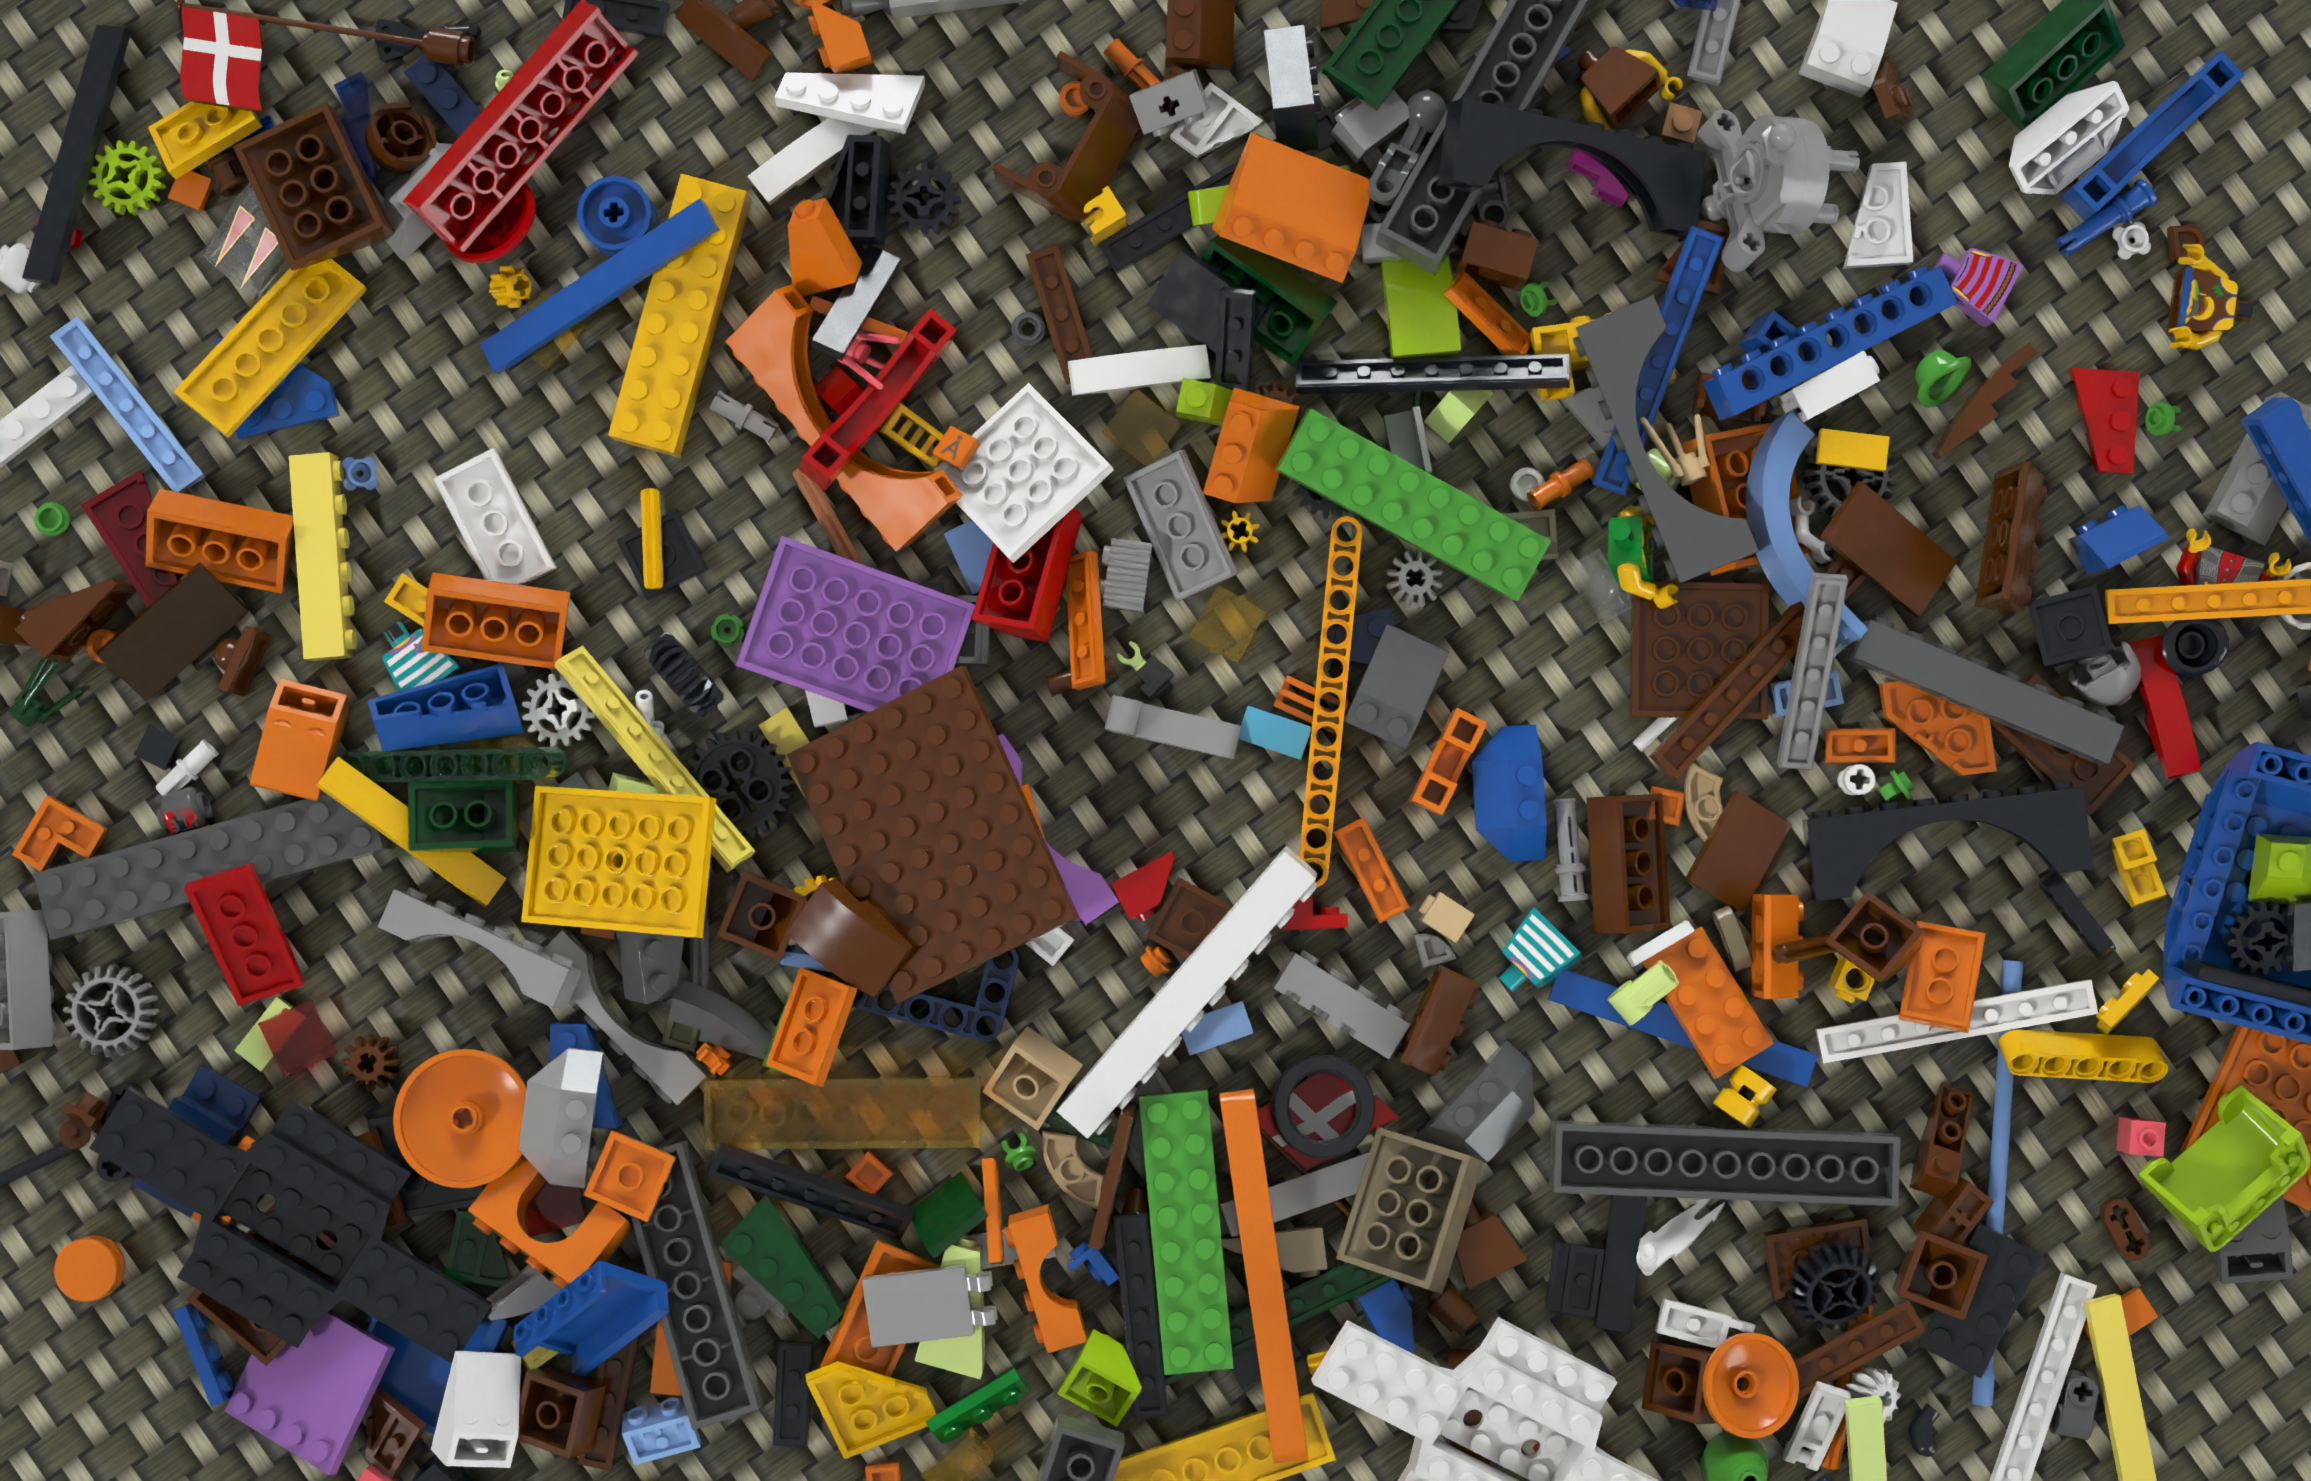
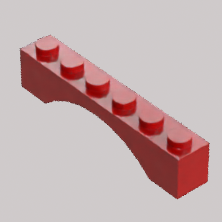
(871, 409)

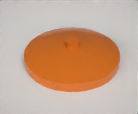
(461, 1118)

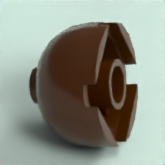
(399, 138)

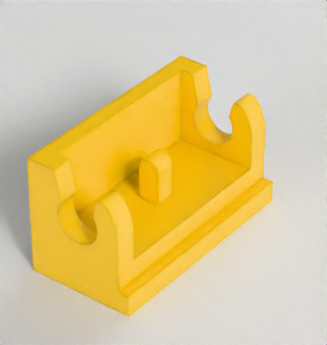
(1107, 219)

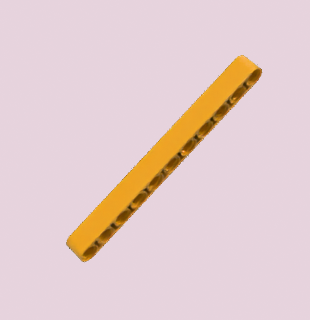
(1335, 685)

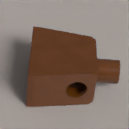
(1485, 1248)

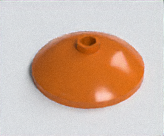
(1767, 1387)

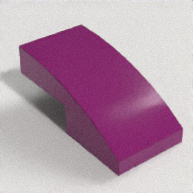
(1606, 186)

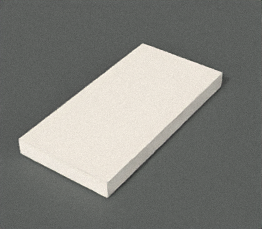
(494, 521)

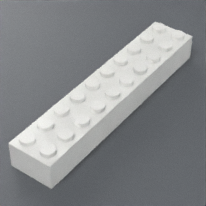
(1189, 989)

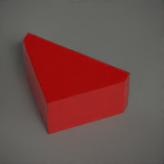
(838, 390)

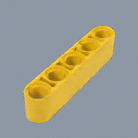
(2083, 1056)

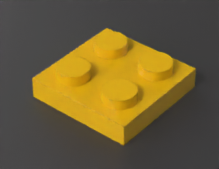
(2132, 993)

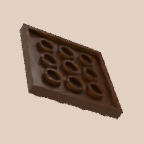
(1693, 645)

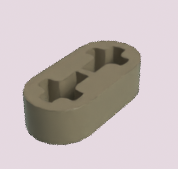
(1732, 938)

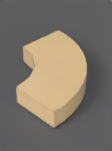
(1702, 799)
(1070, 1170)

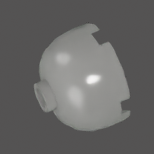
(2108, 677)

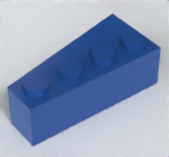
(447, 711)

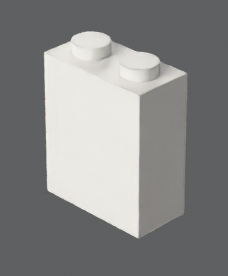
(1831, 387)

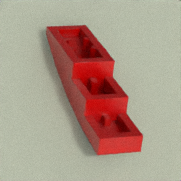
(2165, 711)

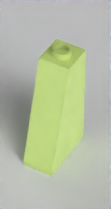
(966, 1353)

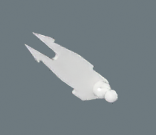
(1673, 1237)

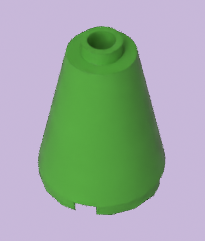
(1733, 1459)

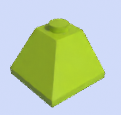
(2281, 869)
(1102, 1379)

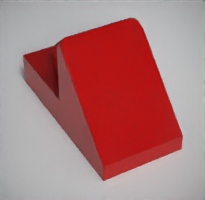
(1304, 919)

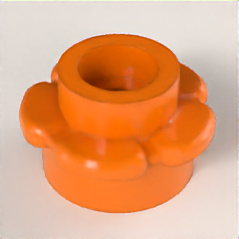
(1156, 960)

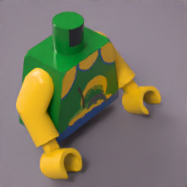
(1633, 556)

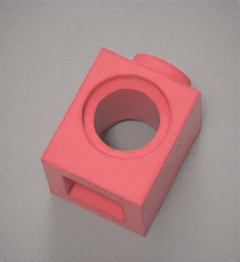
(2141, 1136)

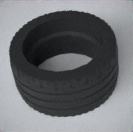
(1364, 1106)

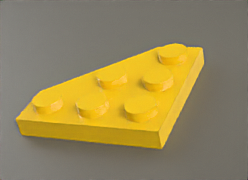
(867, 1406)

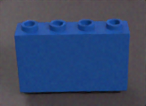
(594, 1316)

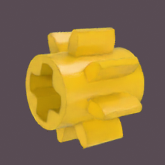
(510, 286)
(1248, 530)

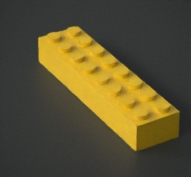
(679, 325)

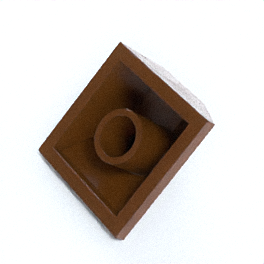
(1940, 1274)

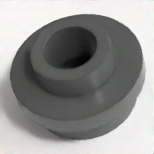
(1024, 319)

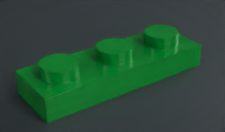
(978, 1406)

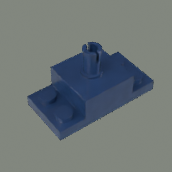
(217, 1108)

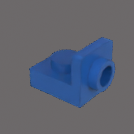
(1100, 1264)

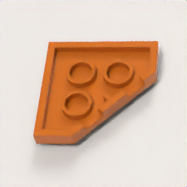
(1943, 729)

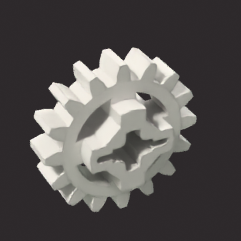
(563, 725)

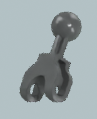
(1396, 165)

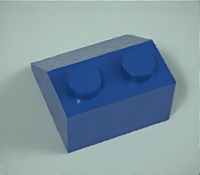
(2116, 539)

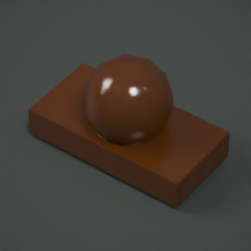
(241, 659)

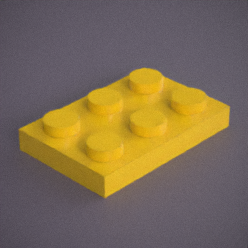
(199, 133)

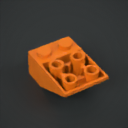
(299, 739)

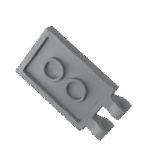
(925, 1305)

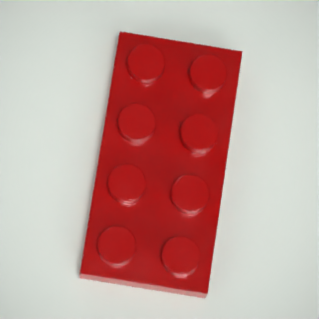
(244, 934)

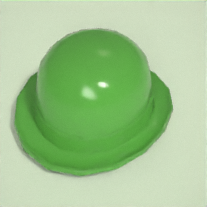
(1940, 377)

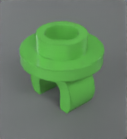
(1534, 299)
(2161, 418)
(1895, 788)
(1019, 1158)

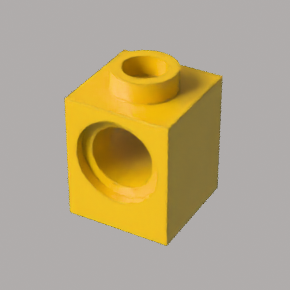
(1843, 990)

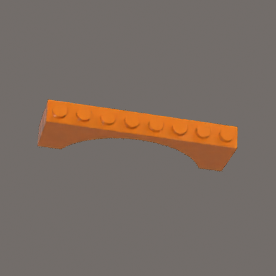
(776, 353)

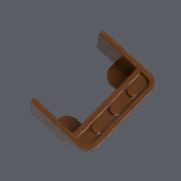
(1095, 156)

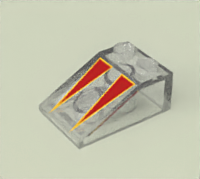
(246, 246)

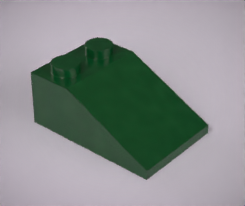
(464, 816)

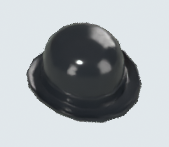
(2195, 646)

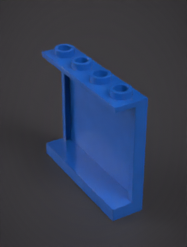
(420, 1376)

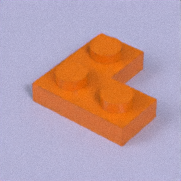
(56, 826)

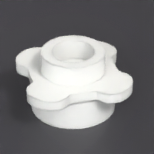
(2141, 240)

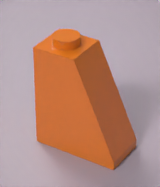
(820, 249)

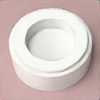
(1524, 481)

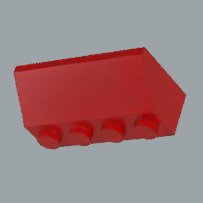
(1025, 594)

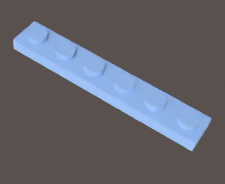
(127, 406)

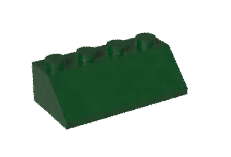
(2053, 59)
(1293, 303)

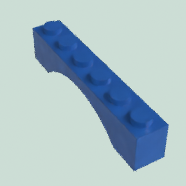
(2152, 135)

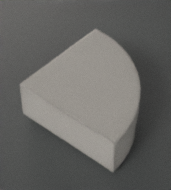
(1433, 950)

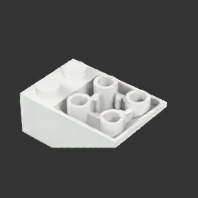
(479, 1411)

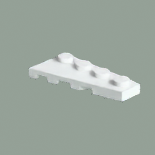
(857, 98)

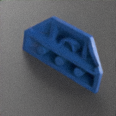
(1511, 793)

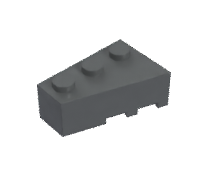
(649, 965)

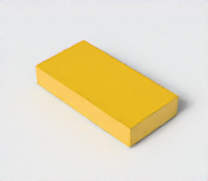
(1852, 450)

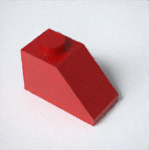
(1144, 888)

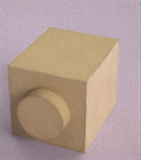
(1445, 916)

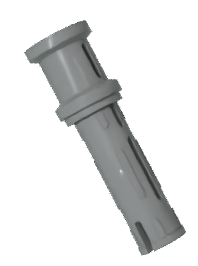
(1570, 868)

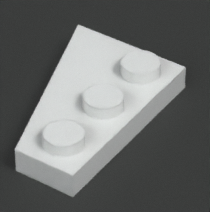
(1883, 220)

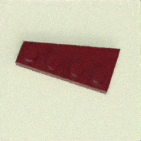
(122, 523)

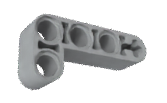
(1172, 727)

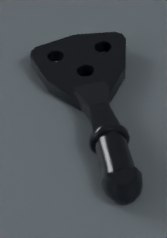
(400, 50)

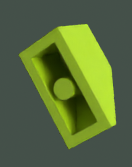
(1203, 402)

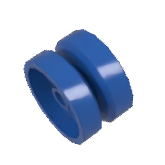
(604, 202)

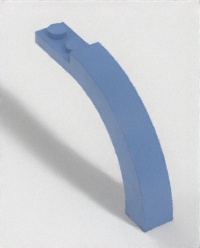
(1771, 520)

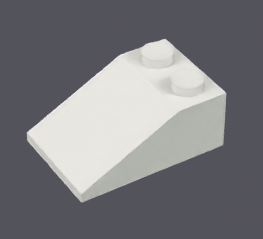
(1849, 44)

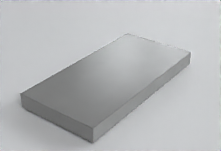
(1180, 525)

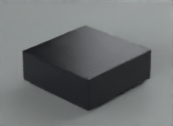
(158, 747)

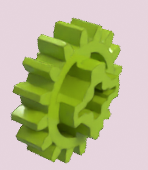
(111, 177)

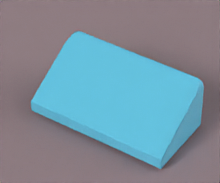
(1274, 732)

